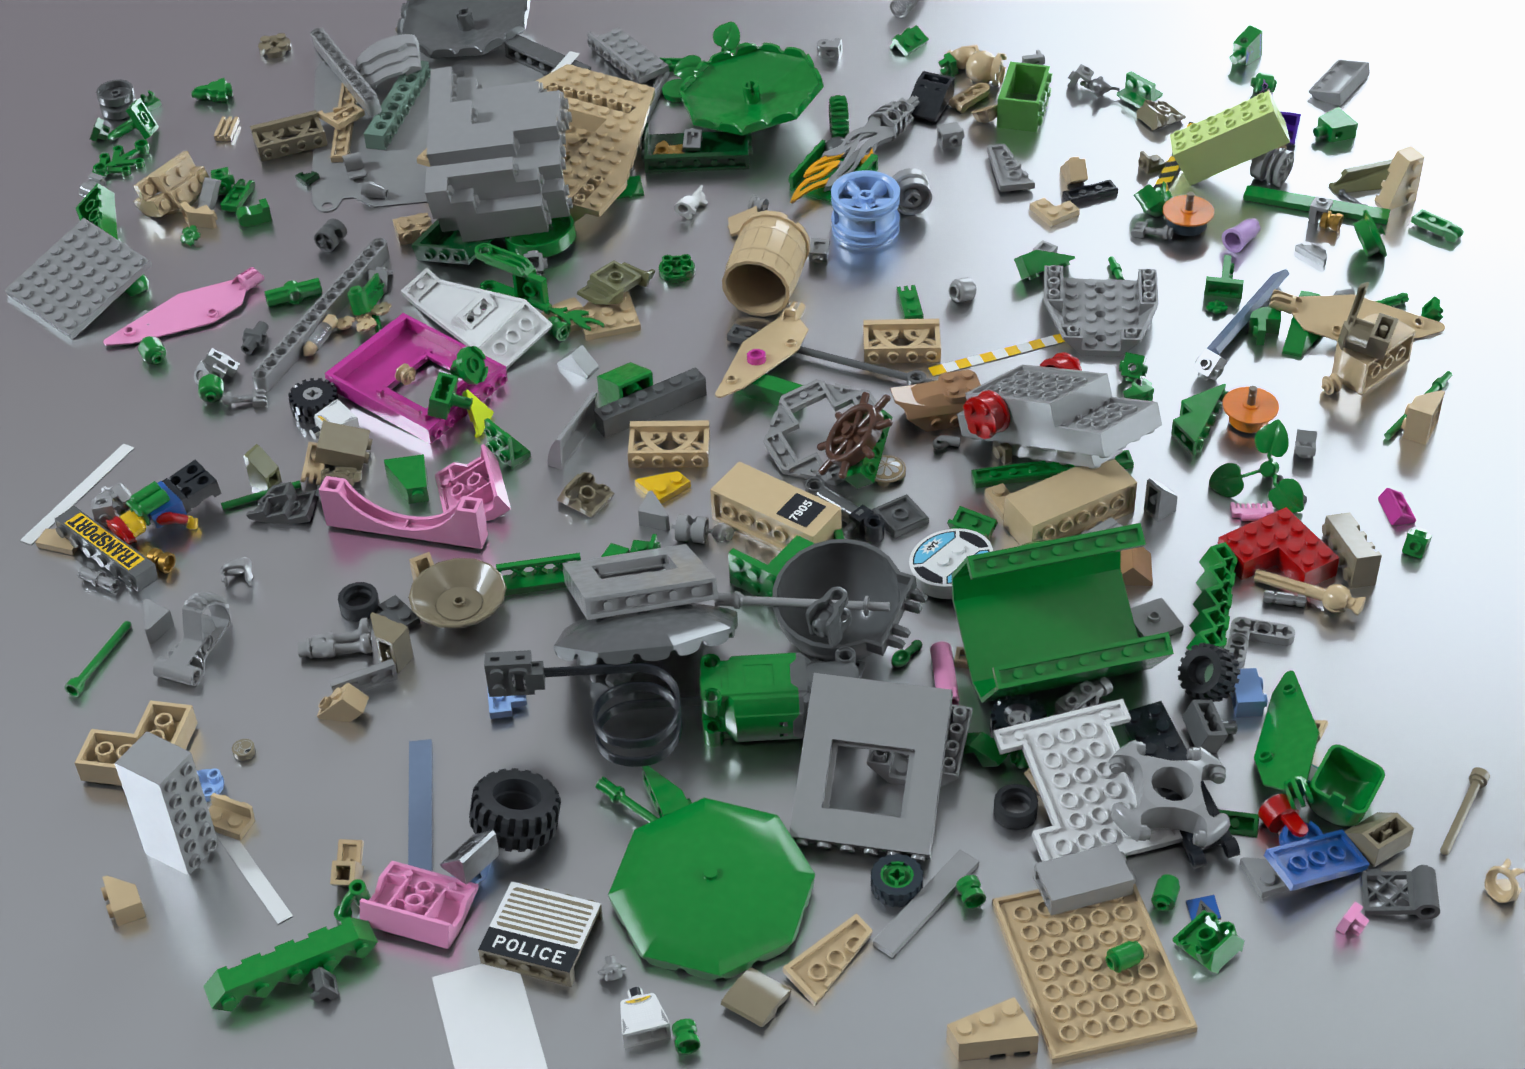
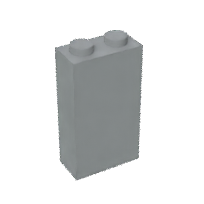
(1084, 879)

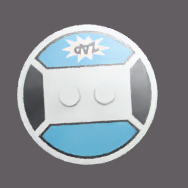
(940, 555)

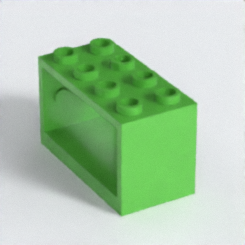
(1019, 113)

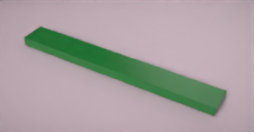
(1303, 202)
(1031, 471)

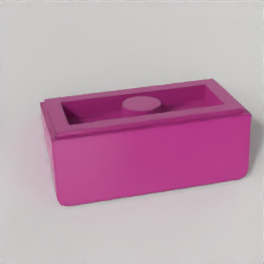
(1396, 507)

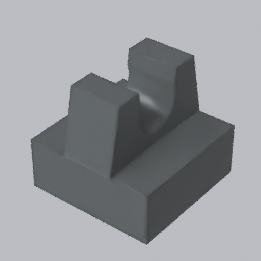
(324, 985)

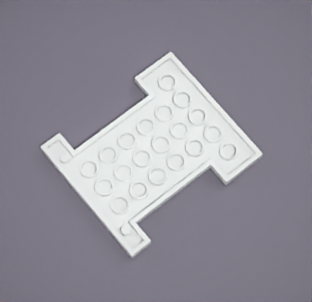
(1074, 780)

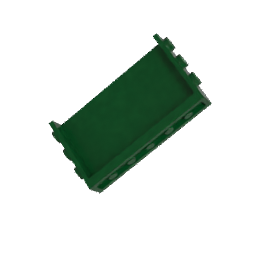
(717, 152)
(445, 246)

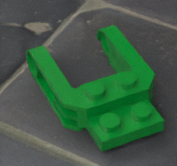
(525, 280)

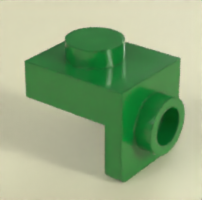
(1416, 542)

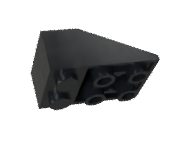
(933, 94)

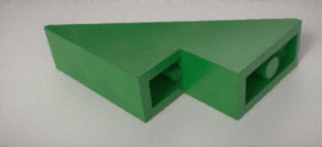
(1196, 417)

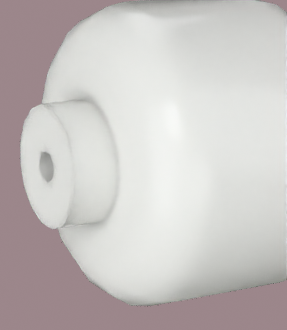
(722, 532)

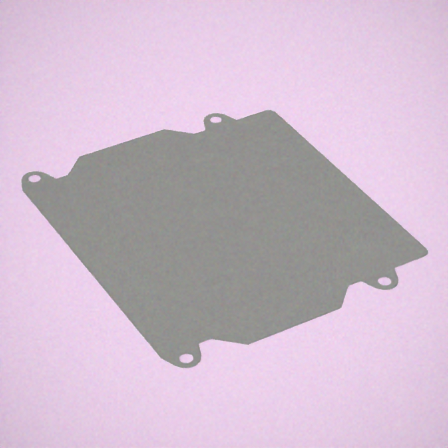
(397, 165)

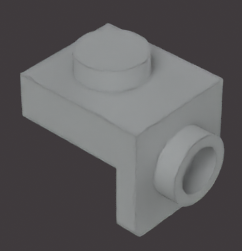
(1081, 72)
(819, 250)
(1305, 443)

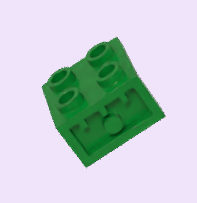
(504, 445)

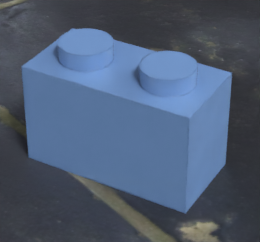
(1248, 696)

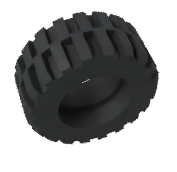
(517, 807)

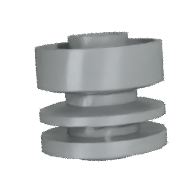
(1273, 165)

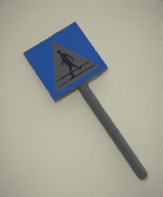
(1206, 903)

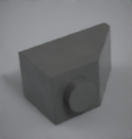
(1159, 500)

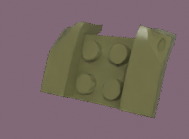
(612, 281)

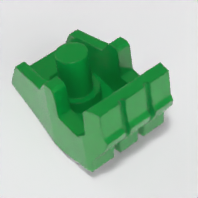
(1138, 392)

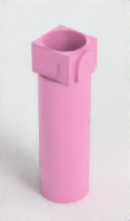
(944, 669)

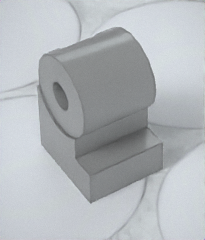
(829, 48)
(86, 187)

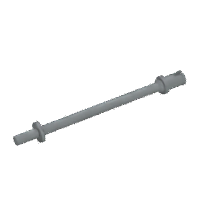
(738, 600)

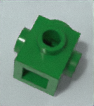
(227, 180)
(1133, 360)

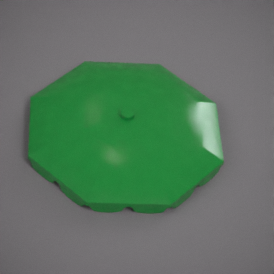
(750, 88)
(712, 889)

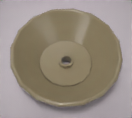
(457, 593)

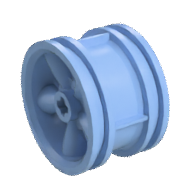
(865, 209)

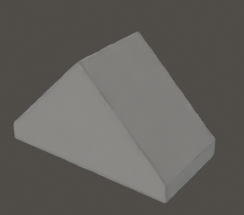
(579, 362)
(652, 513)
(156, 620)

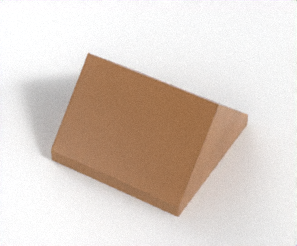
(1136, 567)

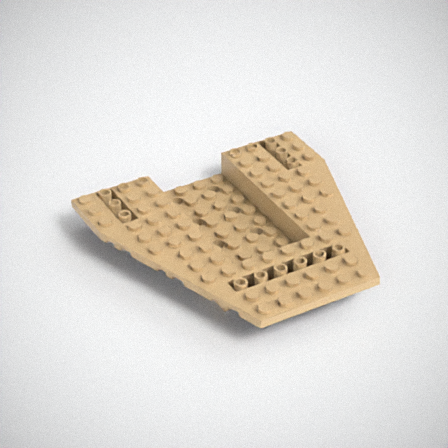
(602, 135)

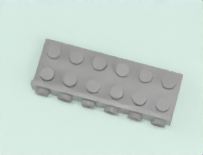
(627, 55)

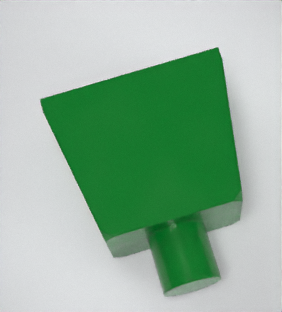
(1336, 126)

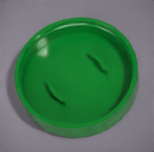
(560, 236)

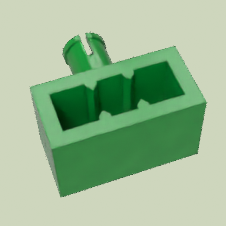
(444, 397)

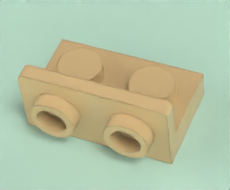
(231, 816)

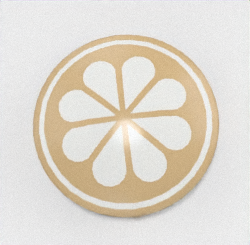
(890, 470)

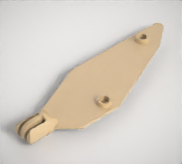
(1327, 313)
(777, 339)

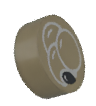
(243, 749)

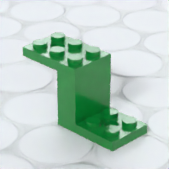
(757, 576)

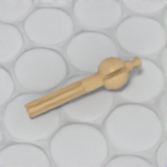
(1334, 598)

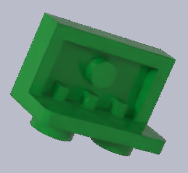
(909, 40)
(973, 521)

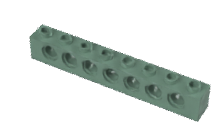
(395, 108)

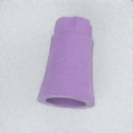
(1238, 236)

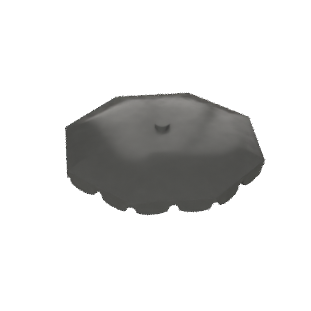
(462, 26)
(647, 633)

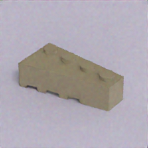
(1357, 558)

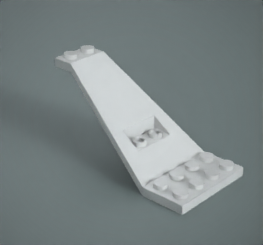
(500, 331)

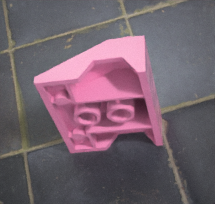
(477, 480)
(419, 904)

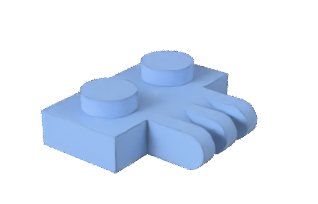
(502, 706)

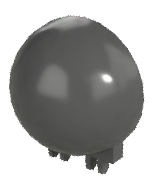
(861, 572)

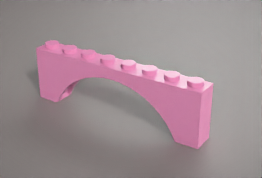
(350, 510)

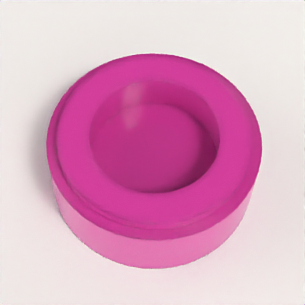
(756, 357)

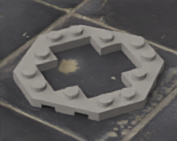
(785, 423)

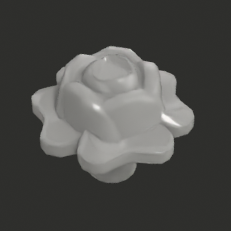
(612, 969)

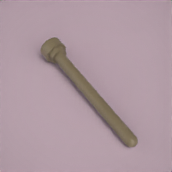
(1478, 778)

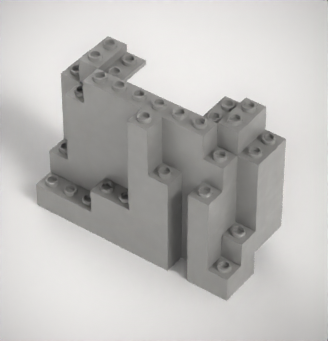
(495, 157)

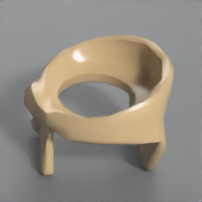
(1504, 889)

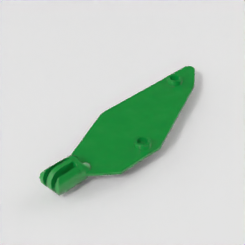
(1287, 741)

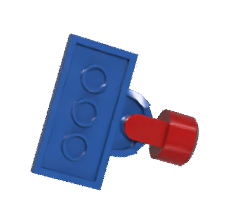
(1304, 851)

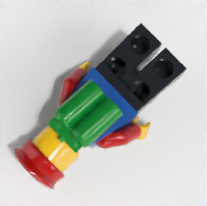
(165, 502)

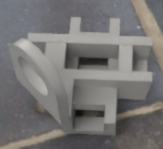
(212, 360)

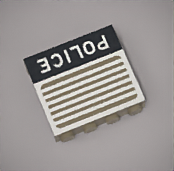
(539, 933)

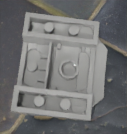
(389, 59)

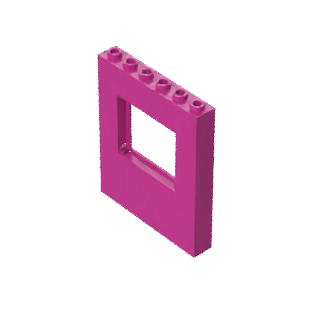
(370, 370)

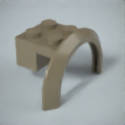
(1366, 336)

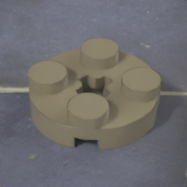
(274, 46)
(347, 473)

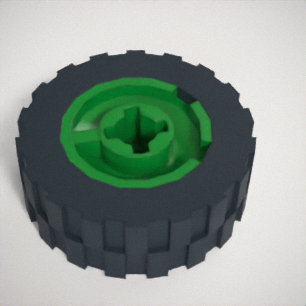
(893, 891)

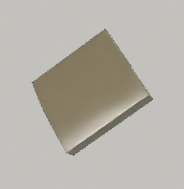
(756, 997)

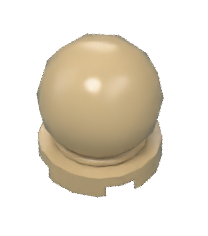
(985, 67)

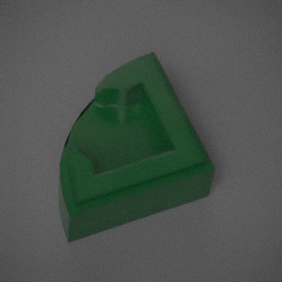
(307, 178)

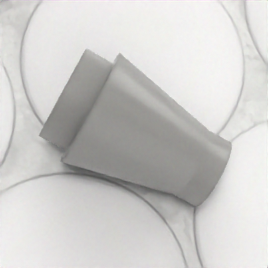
(373, 190)

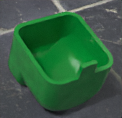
(1344, 786)

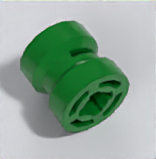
(560, 329)
(971, 892)
(685, 1034)

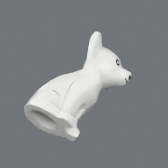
(689, 204)

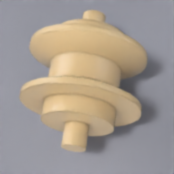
(405, 374)
(1331, 383)

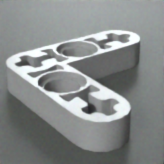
(1245, 635)

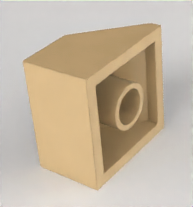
(1422, 416)

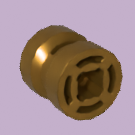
(1332, 221)
(162, 561)

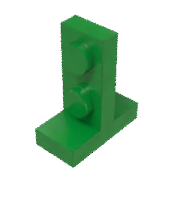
(1225, 285)

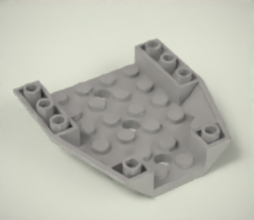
(1124, 305)

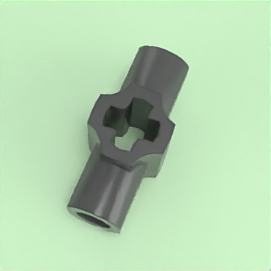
(254, 337)

